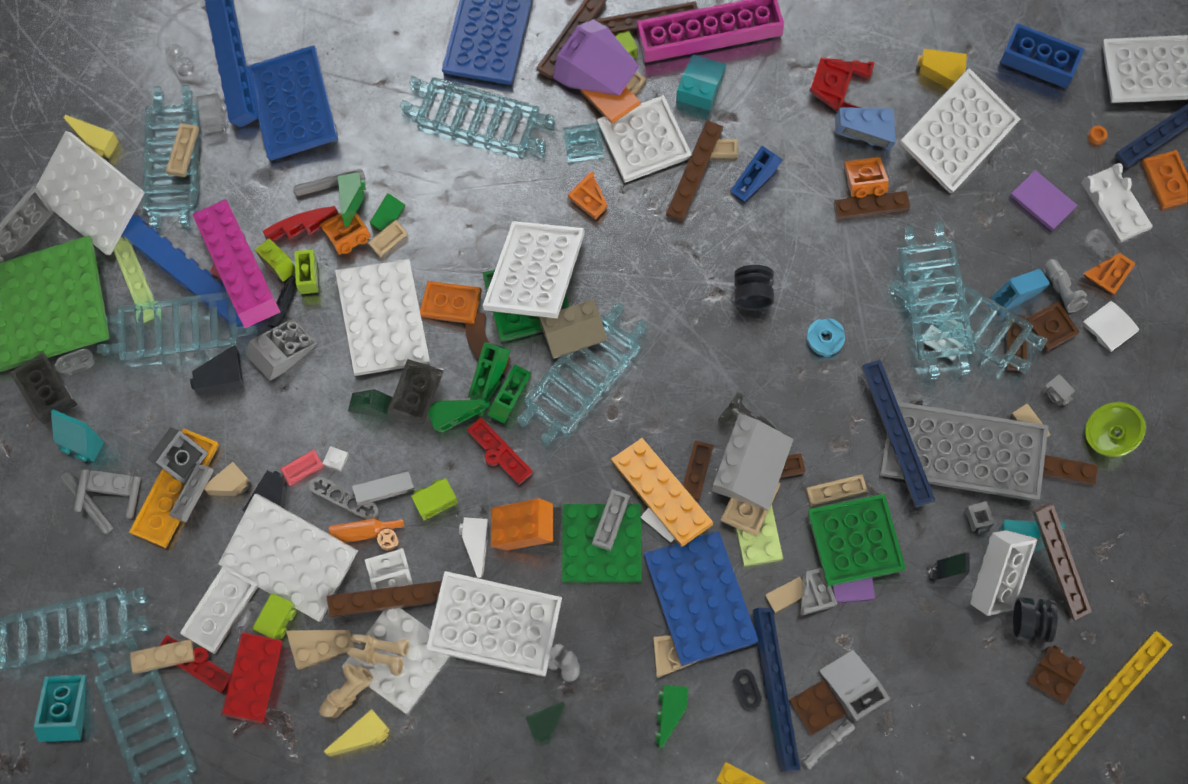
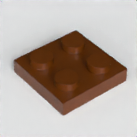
(1053, 325)
(817, 707)

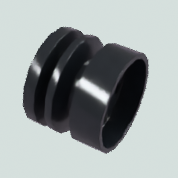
(753, 287)
(1034, 620)

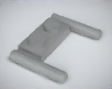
(109, 484)

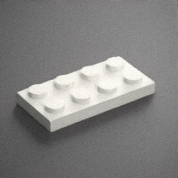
(219, 609)

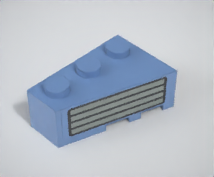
(867, 124)

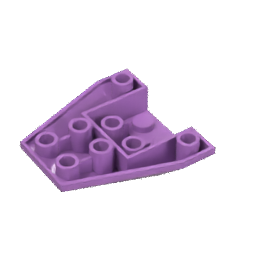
(594, 61)

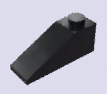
(951, 569)

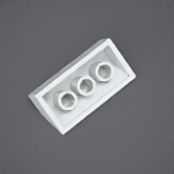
(1002, 572)

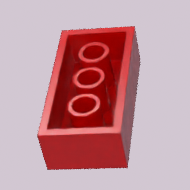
(251, 678)

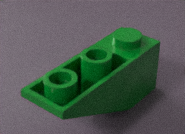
(674, 705)

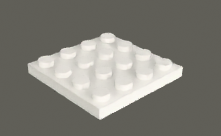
(645, 139)
(418, 666)

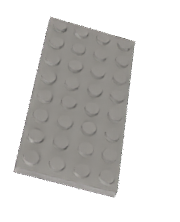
(973, 451)

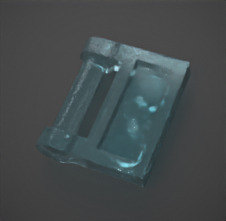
(583, 135)

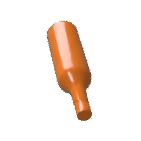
(362, 529)

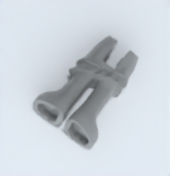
(1061, 282)
(566, 661)

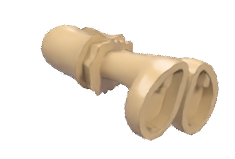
(370, 655)
(342, 698)

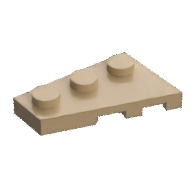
(318, 645)
(666, 656)

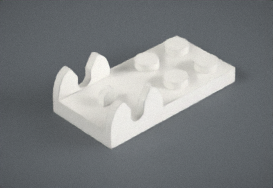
(1117, 203)

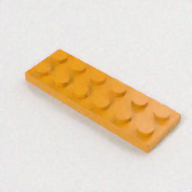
(662, 492)
(153, 519)

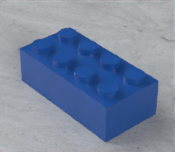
(1042, 55)

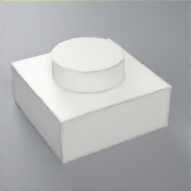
(335, 459)

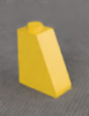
(942, 66)

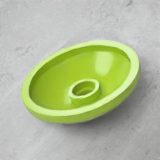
(1111, 420)

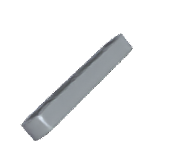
(342, 502)

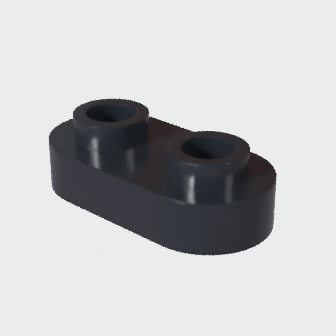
(748, 689)

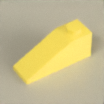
(96, 138)
(362, 734)

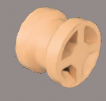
(385, 537)

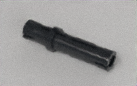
(283, 301)

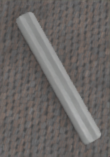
(322, 183)
(88, 504)

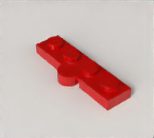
(499, 452)
(202, 668)

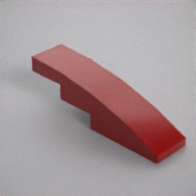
(307, 221)

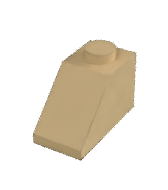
(228, 482)

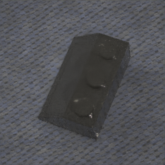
(415, 392)

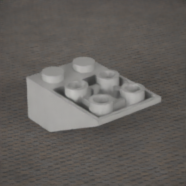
(279, 348)
(854, 686)

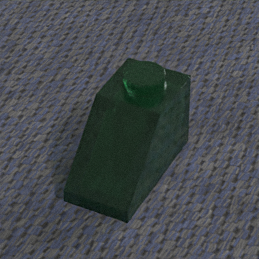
(370, 403)
(545, 722)

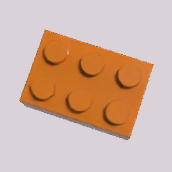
(522, 524)

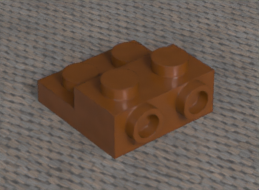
(1056, 674)

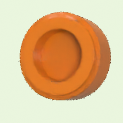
(1097, 135)

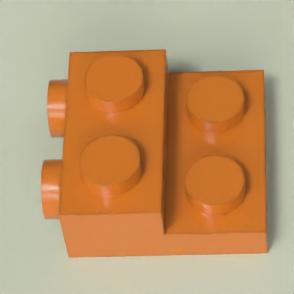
(866, 177)
(343, 237)

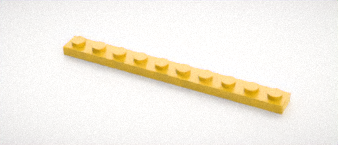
(1099, 710)

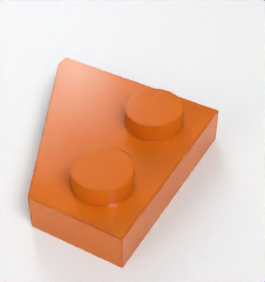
(588, 196)
(1111, 272)

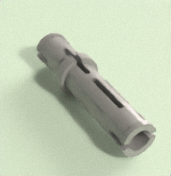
(835, 737)

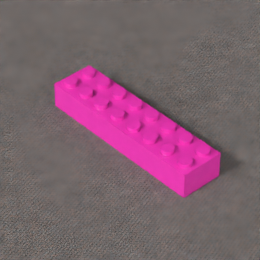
(709, 28)
(236, 263)

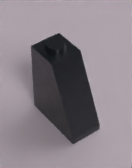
(219, 373)
(272, 488)

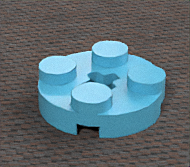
(826, 347)

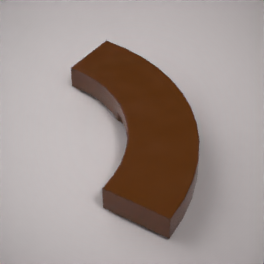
(476, 337)

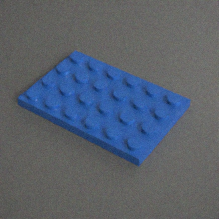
(486, 39)
(292, 103)
(700, 598)

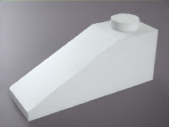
(475, 537)

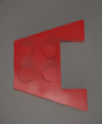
(833, 77)

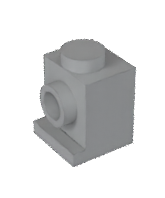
(1059, 391)
(980, 511)

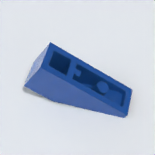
(756, 173)

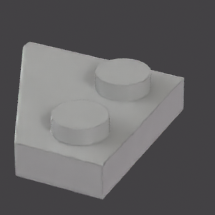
(815, 593)

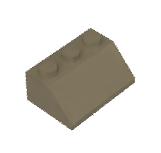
(574, 329)

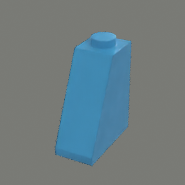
(1020, 289)

